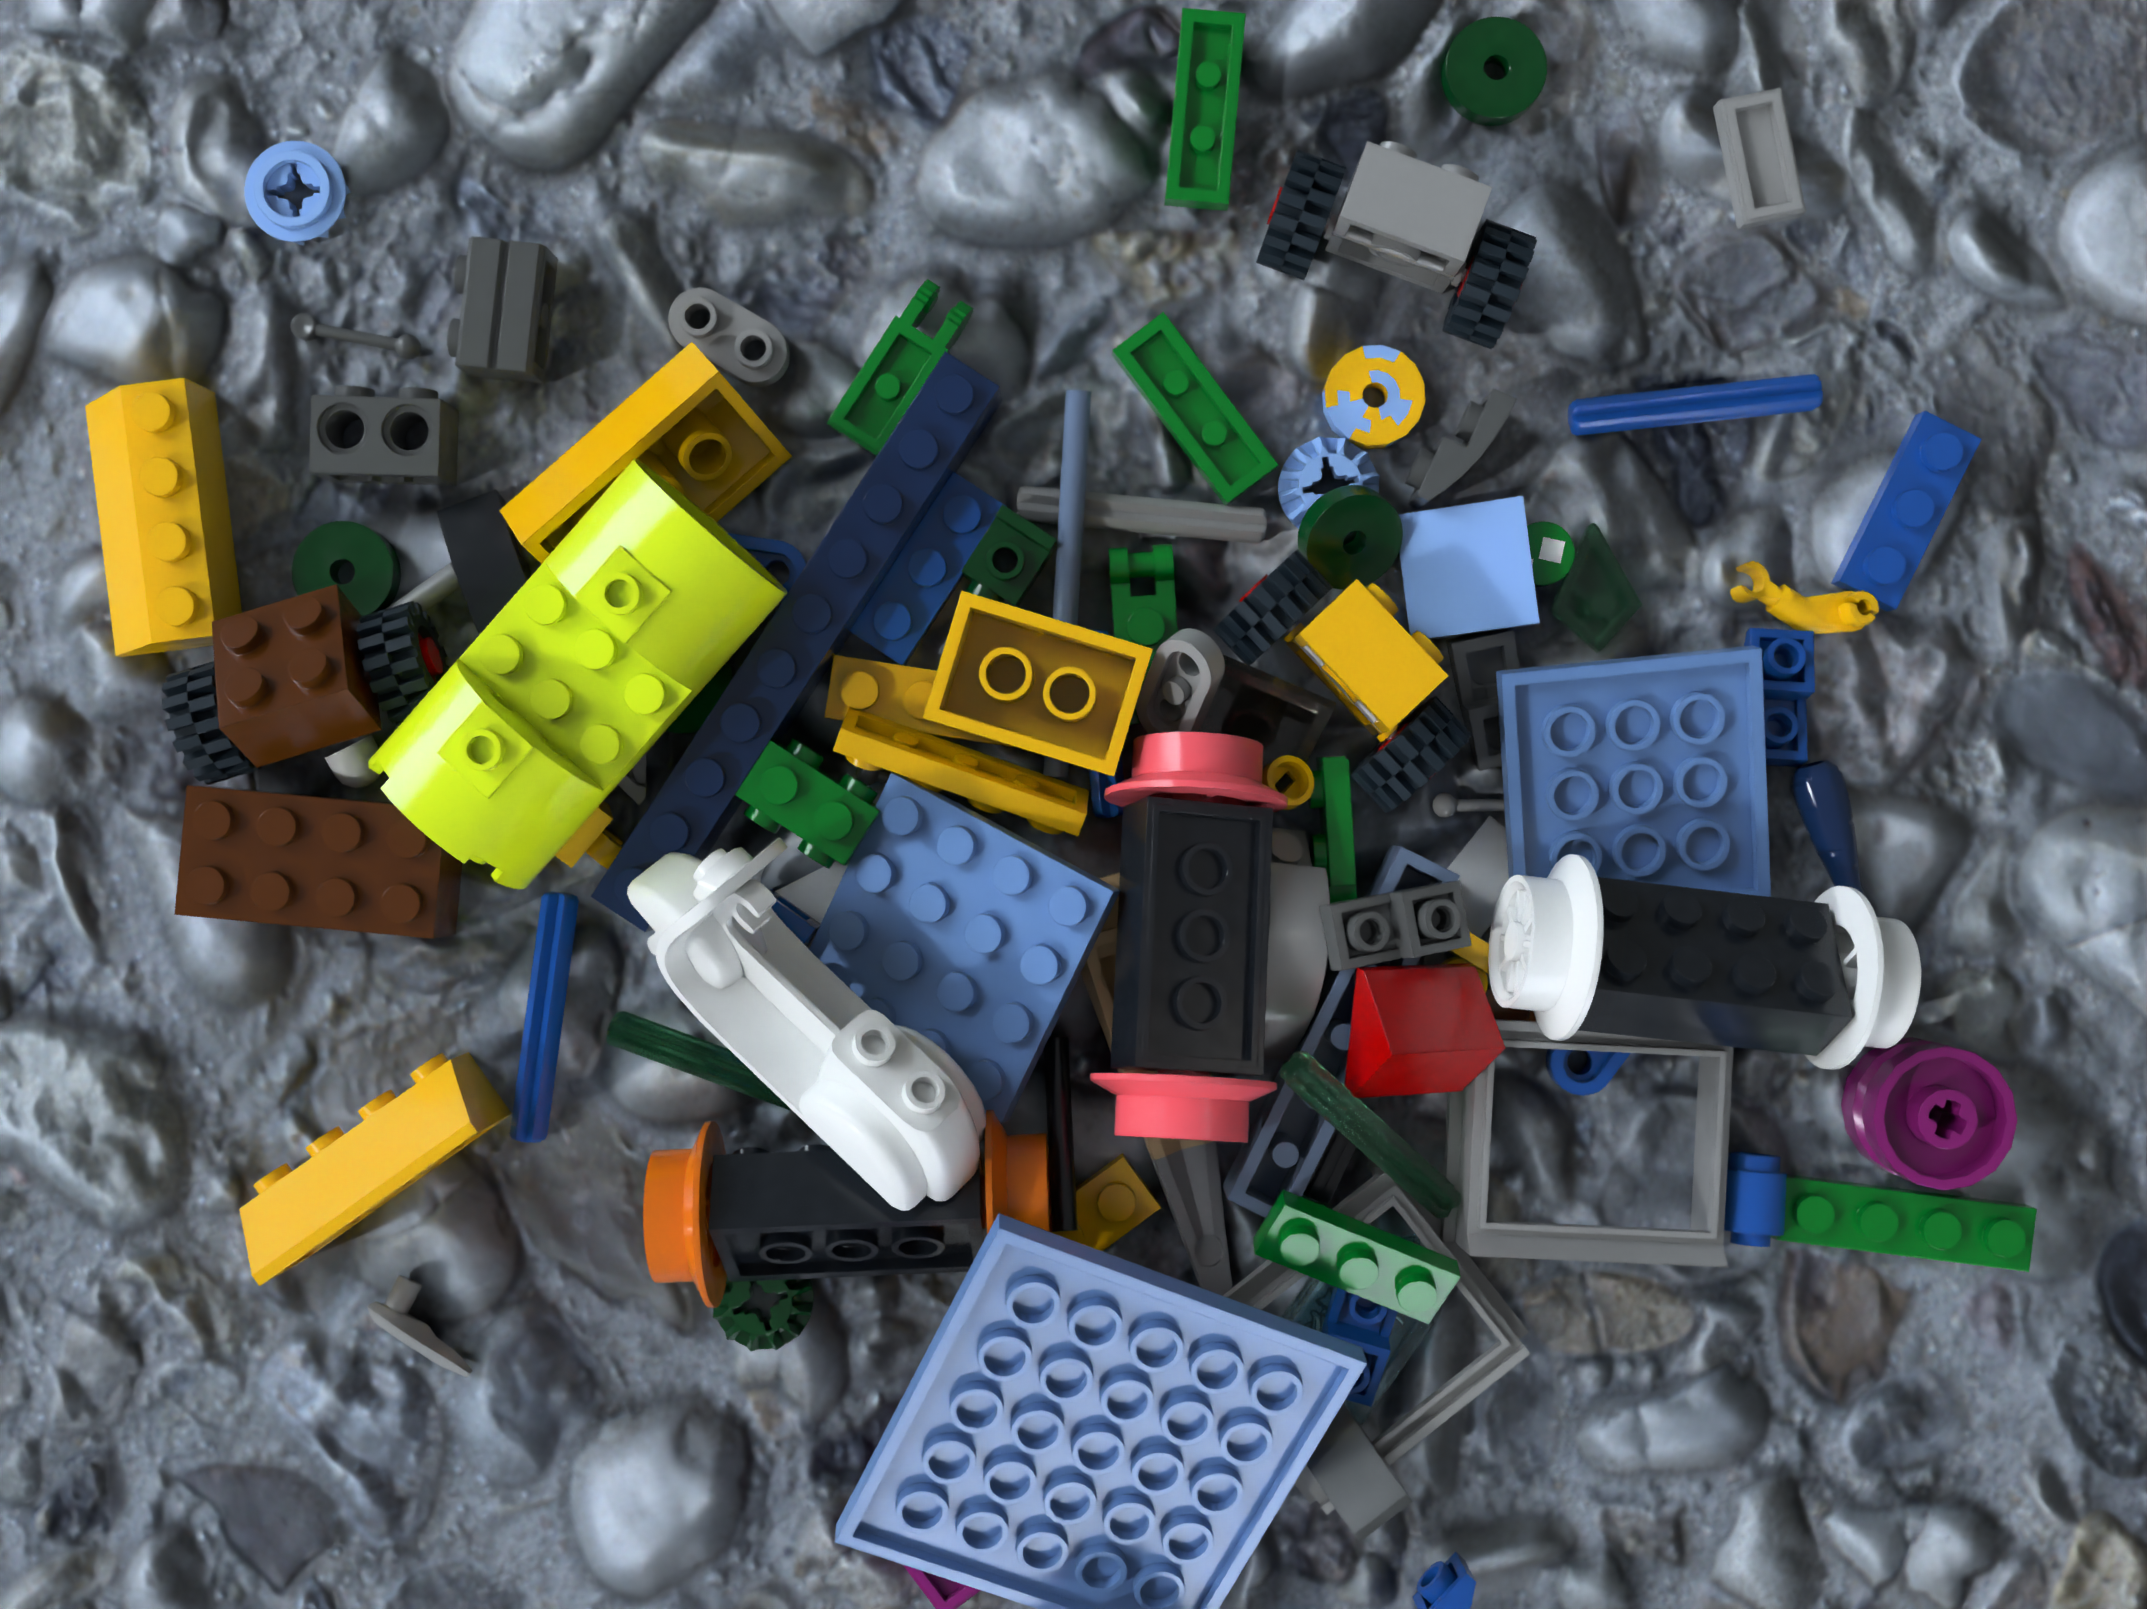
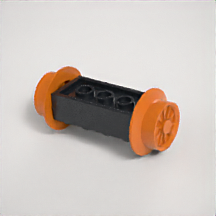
(818, 1218)

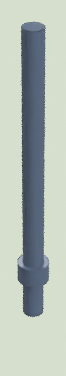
(1070, 523)

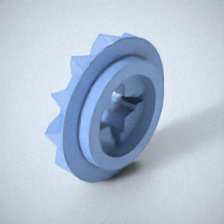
(276, 173)
(1305, 469)

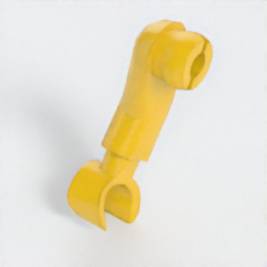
(1820, 613)

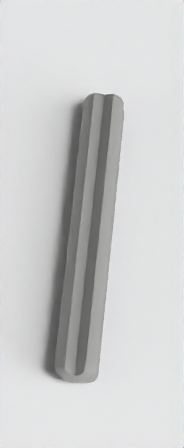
(1150, 515)

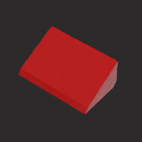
(1419, 1030)

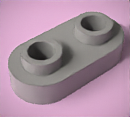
(727, 336)
(1182, 674)

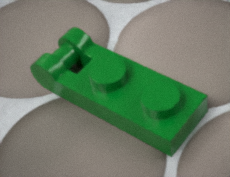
(1147, 618)

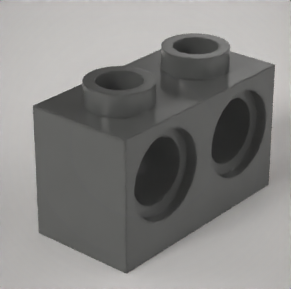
(383, 451)

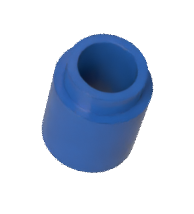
(1754, 1198)

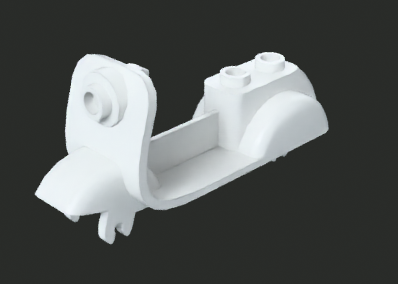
(855, 1078)

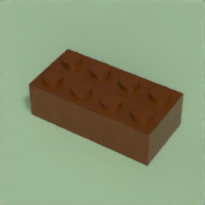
(313, 864)

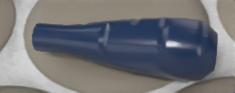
(1828, 818)

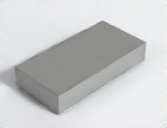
(1759, 158)

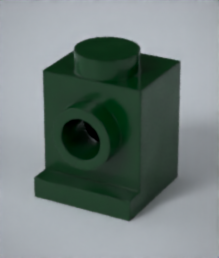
(1021, 537)

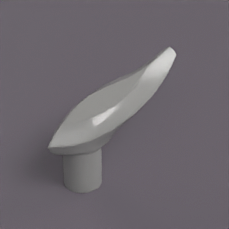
(411, 1331)

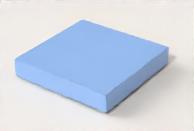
(1468, 569)

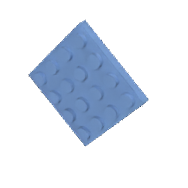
(1639, 768)
(962, 934)

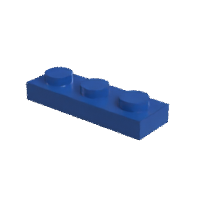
(1906, 509)
(926, 570)

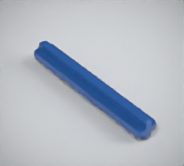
(1695, 404)
(544, 1017)

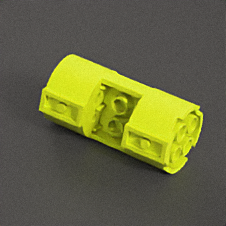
(575, 678)

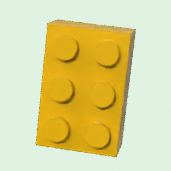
(1037, 683)

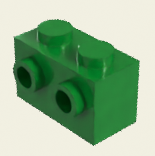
(795, 793)

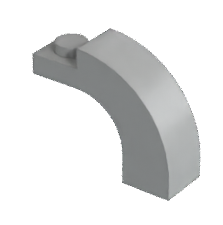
(1294, 943)

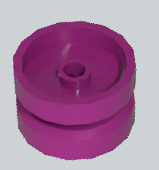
(1929, 1113)

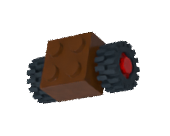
(299, 681)

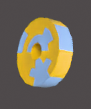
(1391, 374)

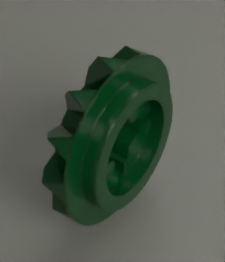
(752, 1329)

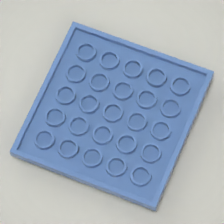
(1095, 1432)

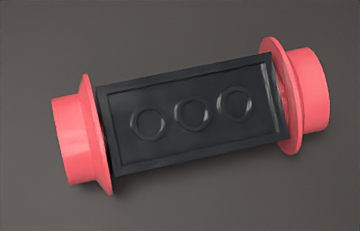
(1191, 937)

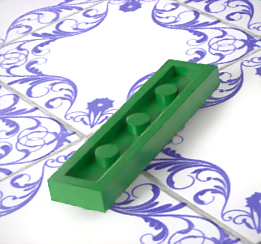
(1908, 1223)

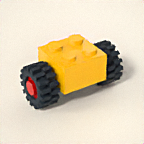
(1365, 663)

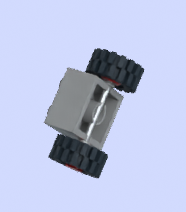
(1407, 224)

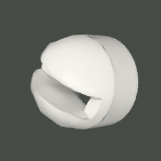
(351, 763)

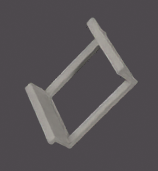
(1469, 1159)
(1367, 1205)

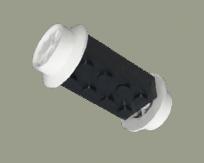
(1703, 964)

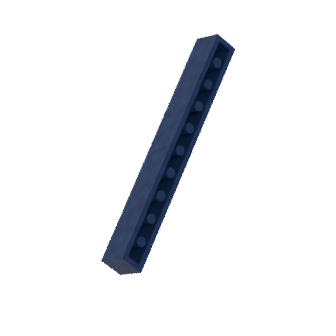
(808, 626)

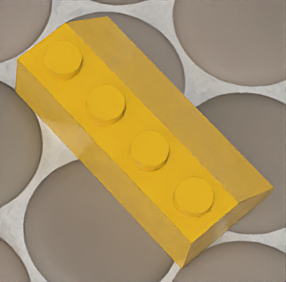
(678, 424)
(162, 515)
(369, 1164)

